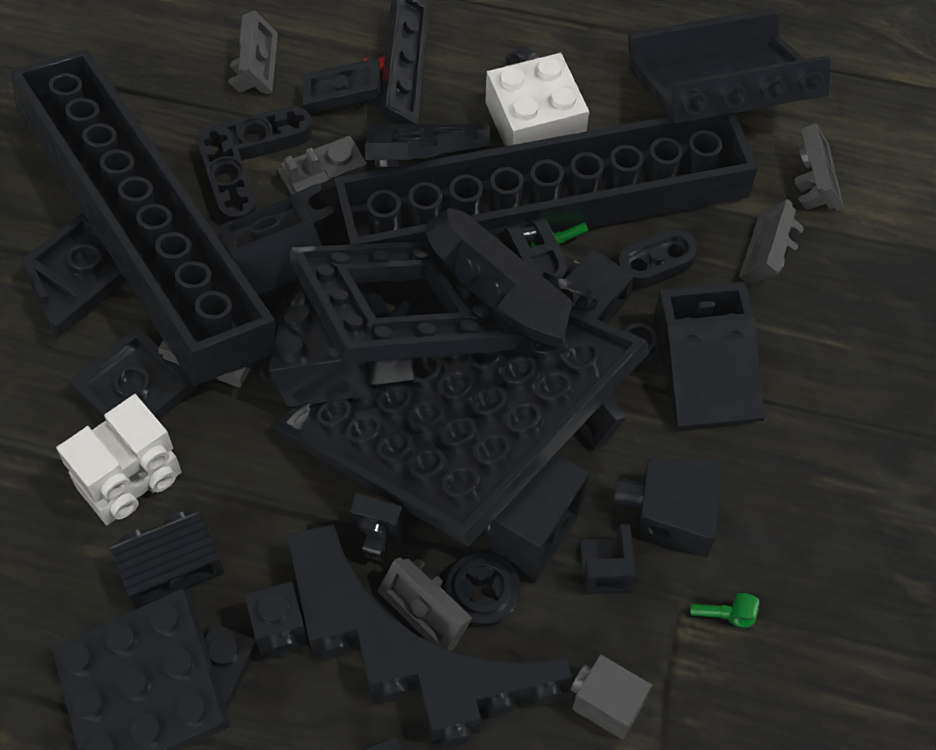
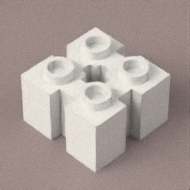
(120, 460)

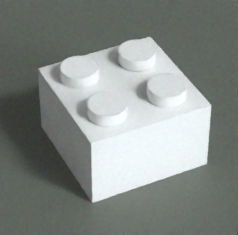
(535, 101)

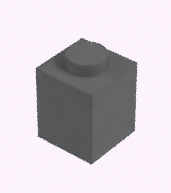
(610, 696)

